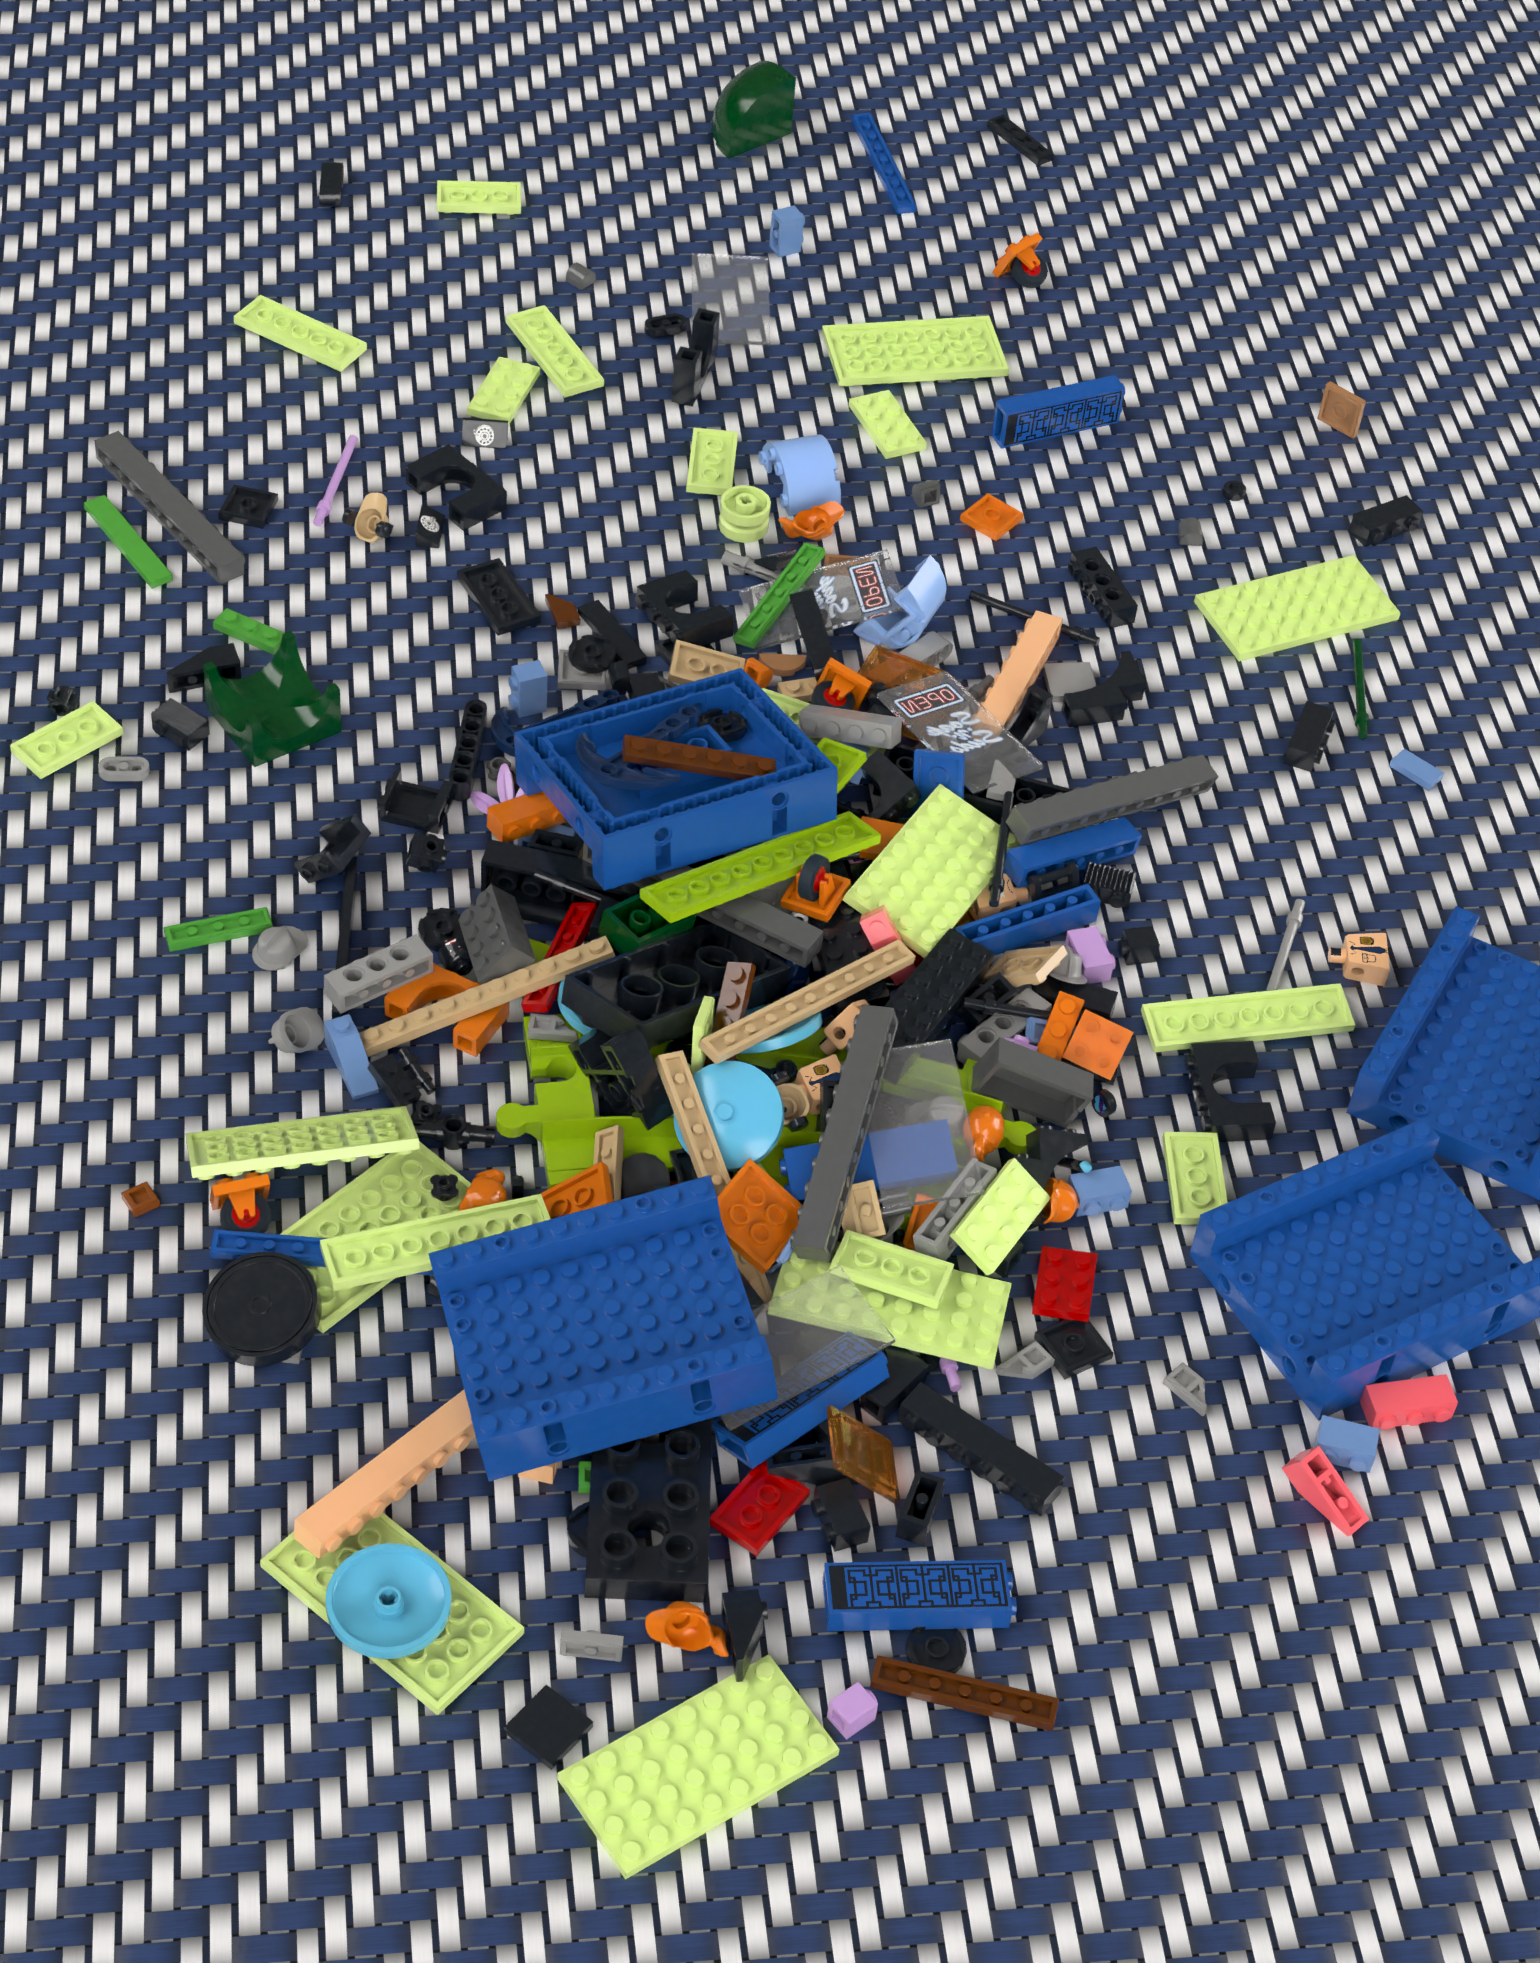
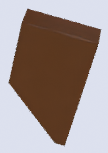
(562, 612)

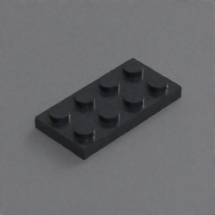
(498, 596)

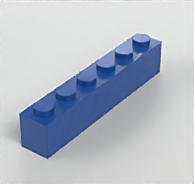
(1094, 844)
(1034, 920)

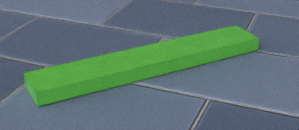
(128, 541)
(778, 595)

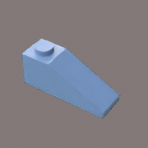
(349, 1056)

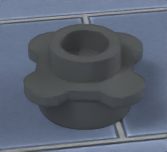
(494, 766)

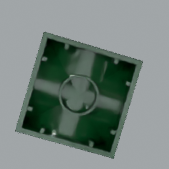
(273, 708)

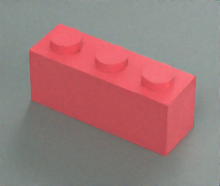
(1408, 1402)

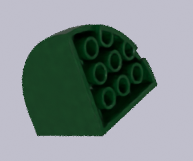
(754, 108)

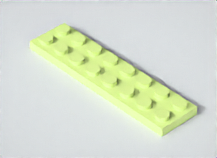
(1248, 1017)
(405, 1246)

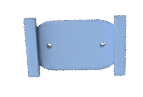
(782, 1258)

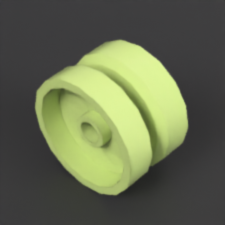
(744, 513)

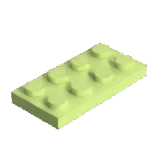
(479, 197)
(503, 390)
(887, 424)
(711, 461)
(66, 739)
(1193, 1174)
(1000, 1216)
(893, 1269)

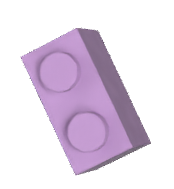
(1092, 947)

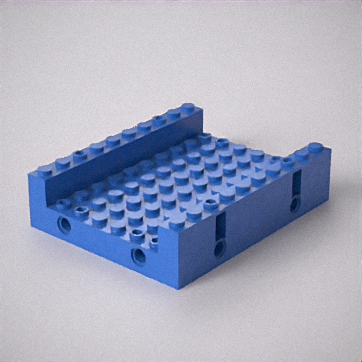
(700, 816)
(1464, 1058)
(1364, 1269)
(601, 1328)

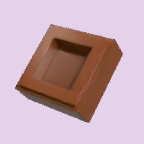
(140, 1199)

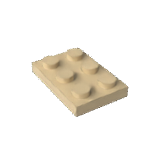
(696, 662)
(1027, 965)

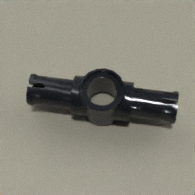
(454, 1131)

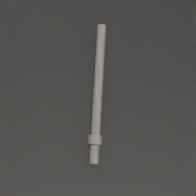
(1293, 923)

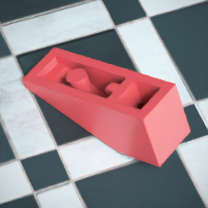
(881, 932)
(1325, 1490)

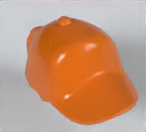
(814, 522)
(986, 1130)
(485, 1190)
(1062, 1201)
(685, 1627)

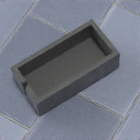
(495, 935)
(1032, 1082)

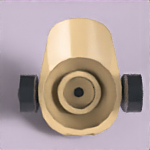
(371, 521)
(794, 1102)

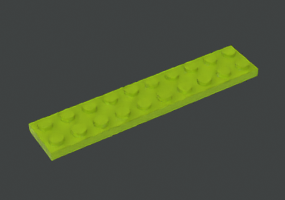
(757, 867)

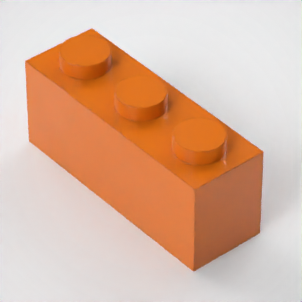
(522, 816)

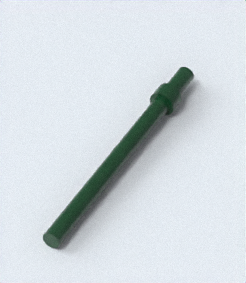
(1361, 717)

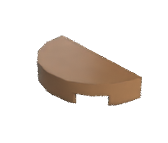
(783, 664)

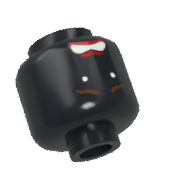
(455, 956)

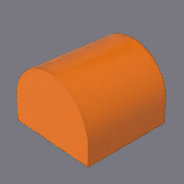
(758, 672)

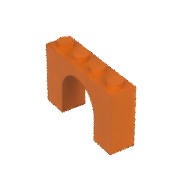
(470, 1033)

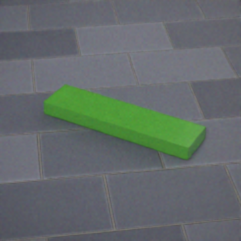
(217, 929)

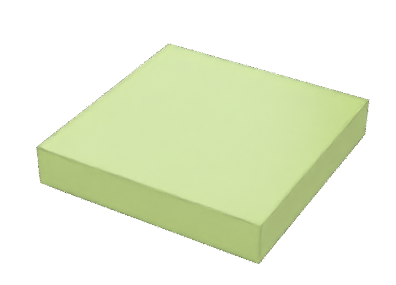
(702, 1028)

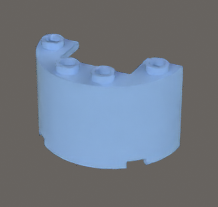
(806, 471)
(920, 602)

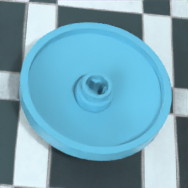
(788, 1036)
(741, 1109)
(388, 1601)

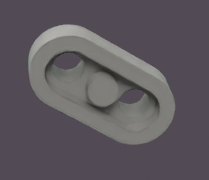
(124, 769)

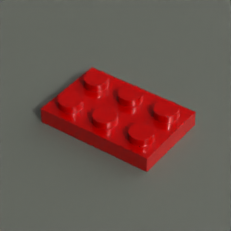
(1064, 1284)
(758, 1508)

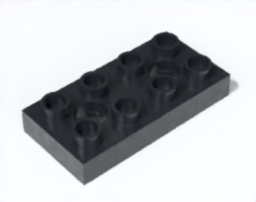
(666, 981)
(658, 1490)

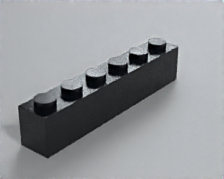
(980, 1449)

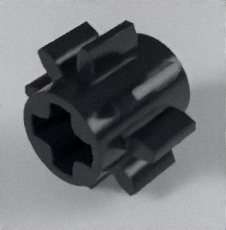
(62, 700)

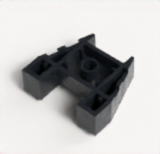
(624, 1074)

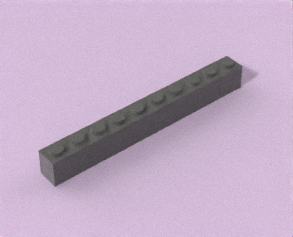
(170, 507)
(1111, 799)
(754, 921)
(844, 1134)

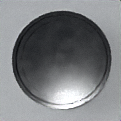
(262, 1308)

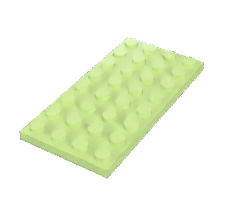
(914, 351)
(1296, 607)
(931, 869)
(301, 1142)
(384, 1195)
(961, 1328)
(440, 1672)
(697, 1766)

